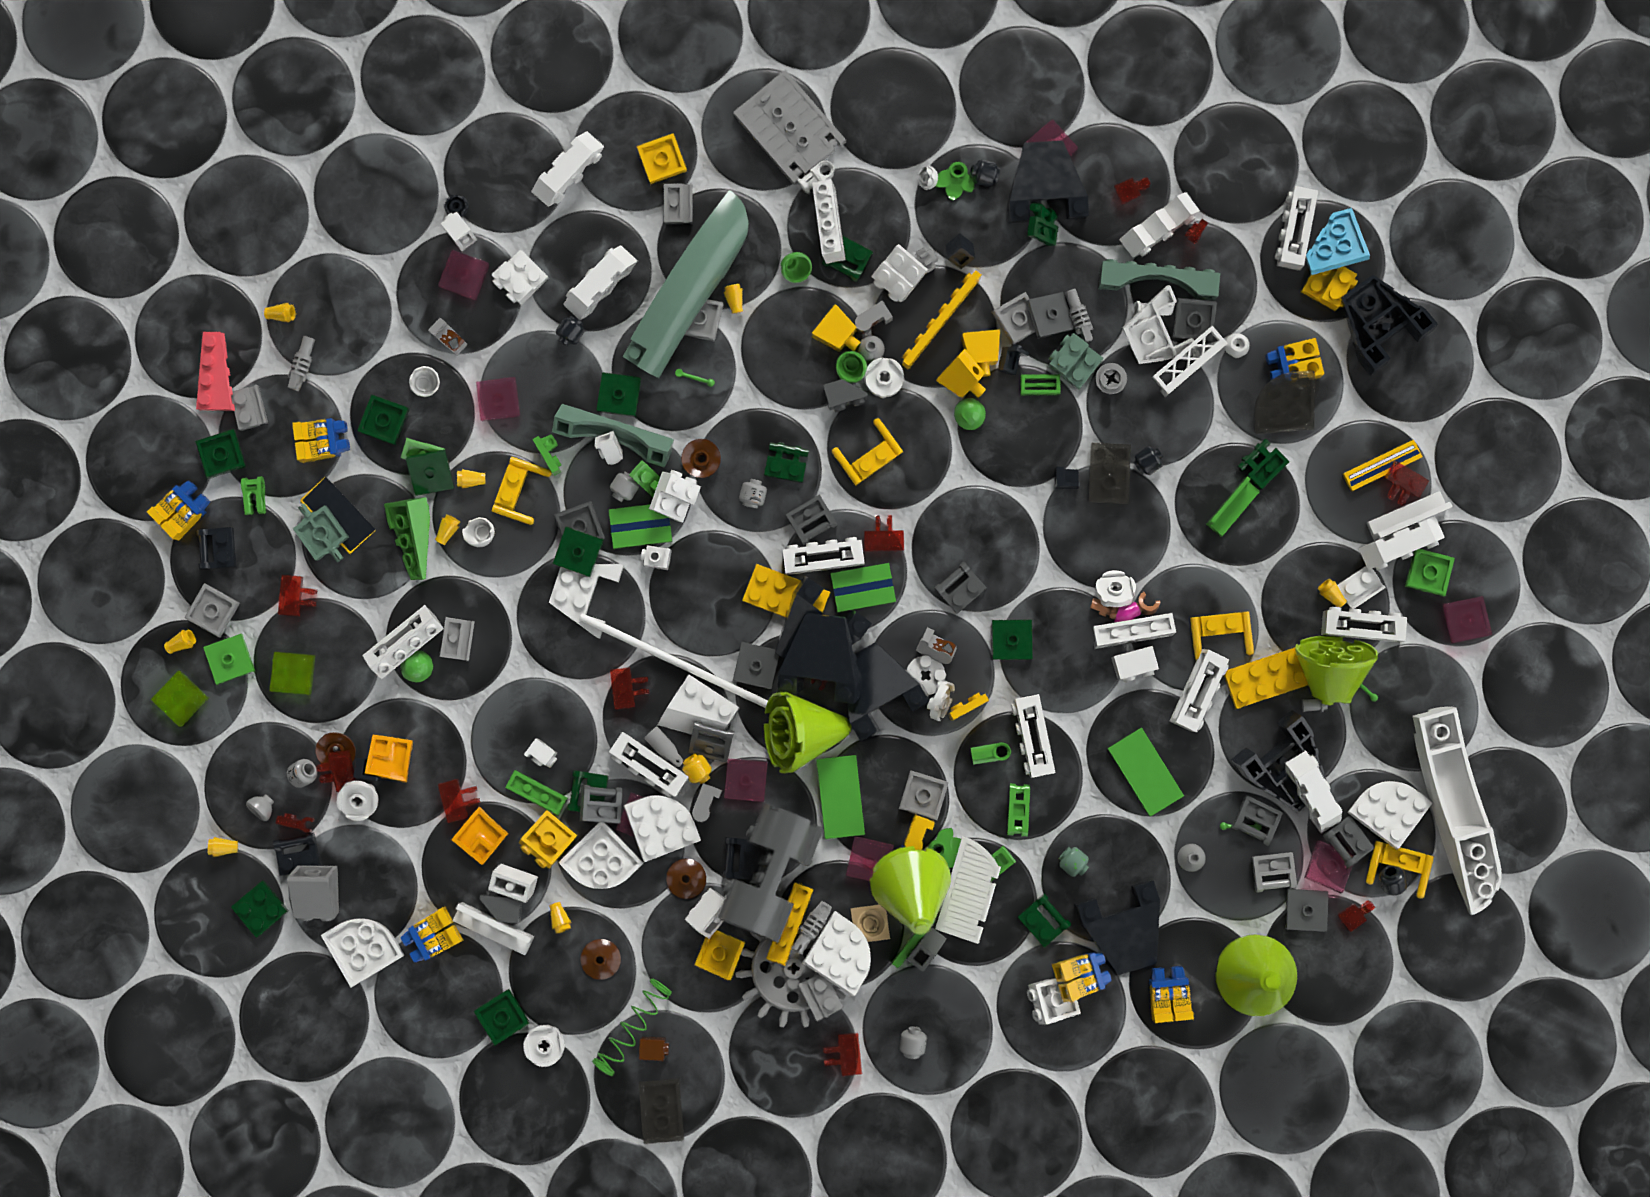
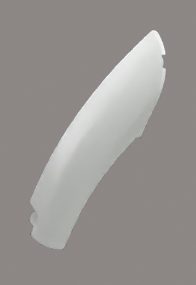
(1457, 806)

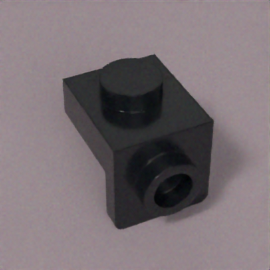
(1010, 358)

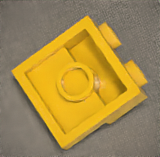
(1330, 286)
(547, 840)

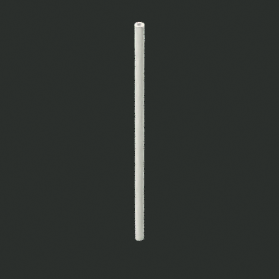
(673, 660)

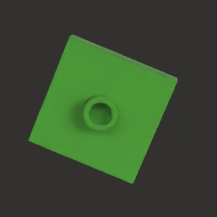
(1429, 572)
(229, 659)

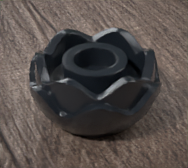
(456, 200)

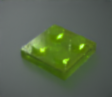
(292, 673)
(179, 698)

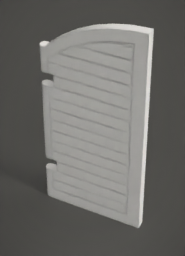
(968, 892)

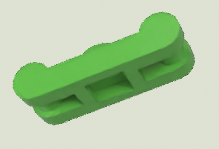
(1018, 809)

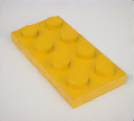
(774, 591)
(1265, 678)

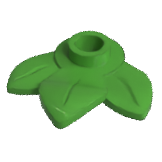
(955, 183)
(948, 844)

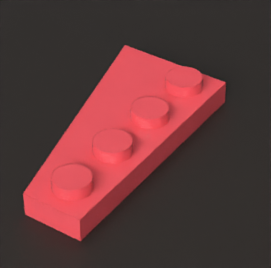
(213, 383)

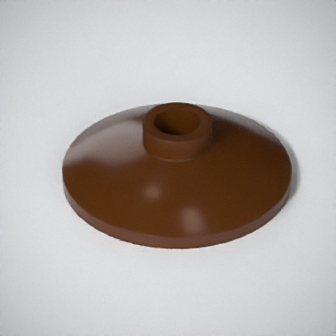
(698, 448)
(327, 742)
(694, 871)
(610, 954)

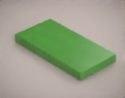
(1145, 772)
(840, 797)

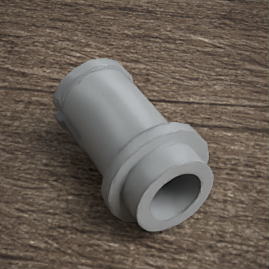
(1313, 705)

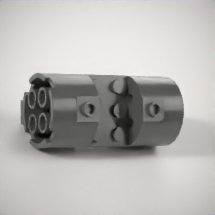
(784, 839)

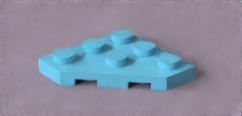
(1337, 244)

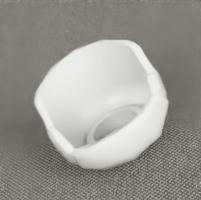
(424, 381)
(478, 532)

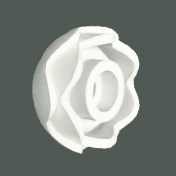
(928, 177)
(1231, 347)

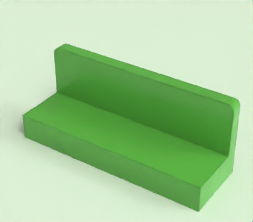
(1233, 507)

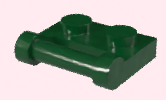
(854, 254)
(593, 780)
(1037, 923)

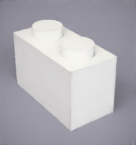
(458, 231)
(1135, 663)
(513, 883)
(704, 914)

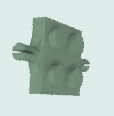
(320, 533)

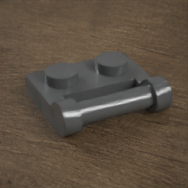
(809, 513)
(965, 592)
(708, 746)
(601, 811)
(1260, 814)
(1353, 839)

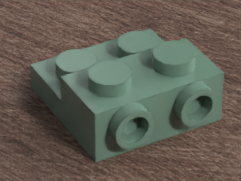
(1074, 360)

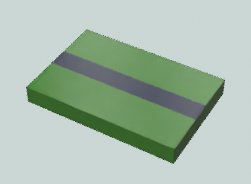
(638, 527)
(863, 587)

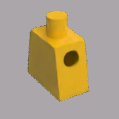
(836, 331)
(983, 348)
(963, 376)

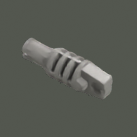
(1079, 316)
(301, 364)
(812, 926)

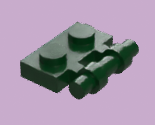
(1042, 229)
(784, 468)
(1266, 469)

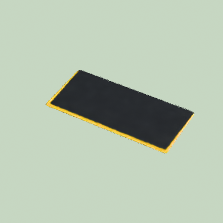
(345, 513)

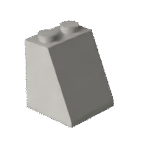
(314, 892)

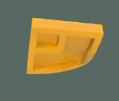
(389, 758)
(480, 836)

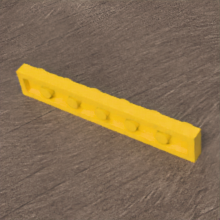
(945, 313)

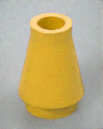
(733, 295)
(281, 312)
(469, 478)
(447, 528)
(1332, 593)
(181, 641)
(221, 846)
(559, 918)

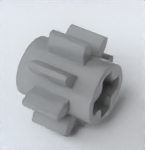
(926, 258)

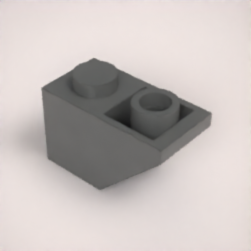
(841, 394)
(503, 907)
(926, 949)

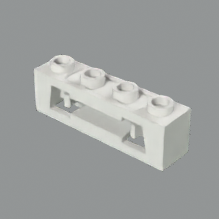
(828, 221)
(1290, 258)
(831, 546)
(1396, 628)
(403, 642)
(1190, 717)
(1023, 729)
(635, 767)

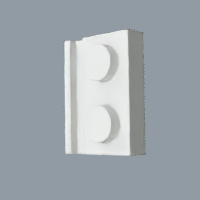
(1360, 587)

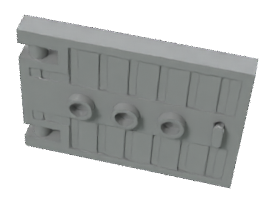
(789, 126)

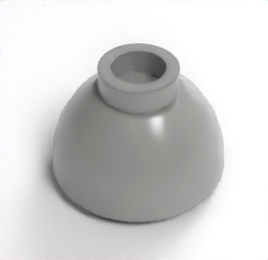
(871, 348)
(260, 807)
(1191, 857)

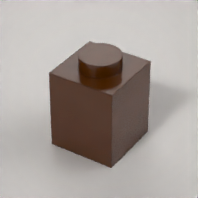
(653, 1048)

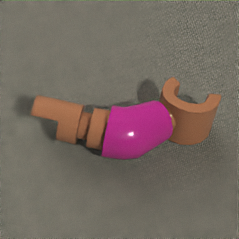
(1126, 612)

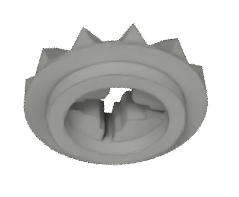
(1108, 370)

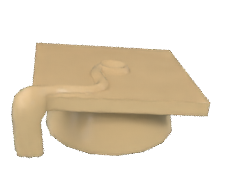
(872, 922)

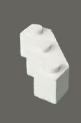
(567, 169)
(1160, 225)
(599, 282)
(1402, 543)
(1314, 791)

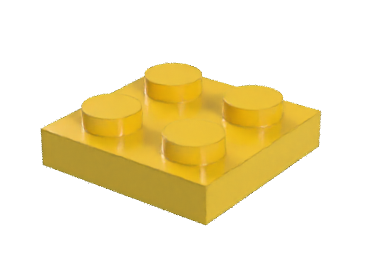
(662, 158)
(960, 709)
(720, 954)

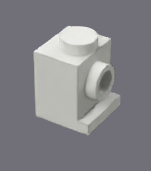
(609, 448)
(662, 561)
(541, 753)

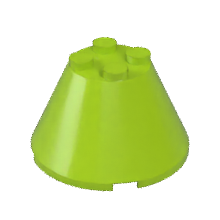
(1335, 666)

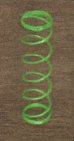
(603, 1066)

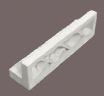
(1190, 369)
(1407, 515)
(1134, 630)
(492, 929)

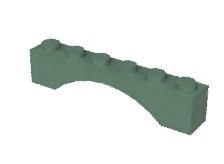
(1198, 283)
(580, 423)

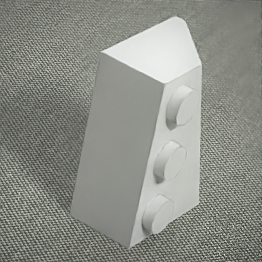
(698, 703)

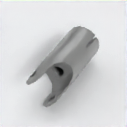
(663, 746)

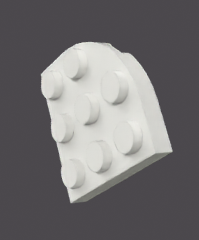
(1390, 810)
(660, 825)
(601, 859)
(361, 948)
(840, 954)

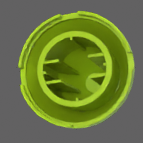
(800, 731)
(911, 886)
(1256, 975)

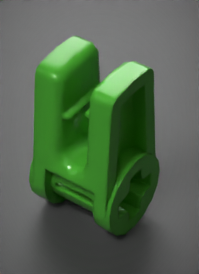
(248, 492)

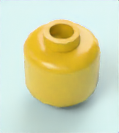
(697, 769)

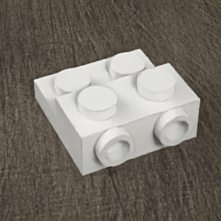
(899, 274)
(519, 277)
(674, 495)
(1049, 1003)

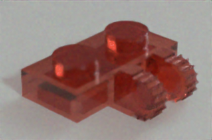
(1405, 479)
(884, 540)
(290, 595)
(623, 688)
(341, 767)
(453, 800)
(849, 1054)

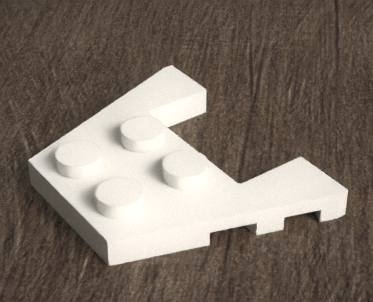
(1148, 333)
(574, 591)

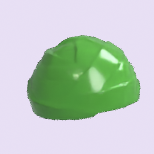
(796, 267)
(851, 366)
(969, 414)
(417, 667)

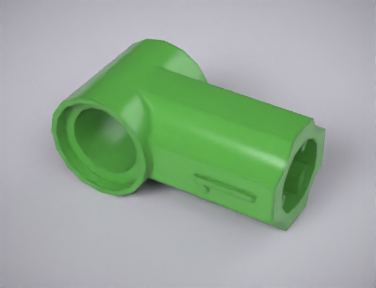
(987, 753)

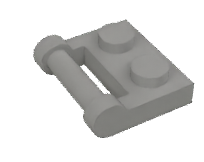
(1273, 865)

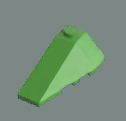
(411, 524)

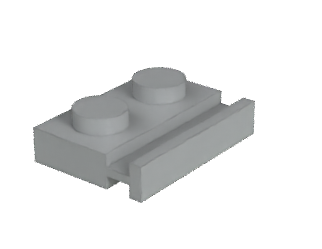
(678, 203)
(249, 408)
(456, 639)
(820, 996)

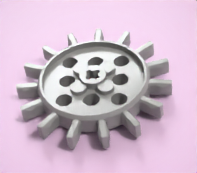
(765, 981)

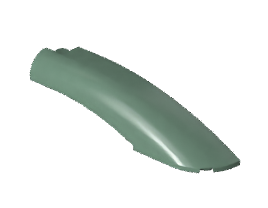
(689, 286)

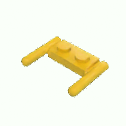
(873, 459)
(511, 488)
(1220, 625)
(1403, 858)

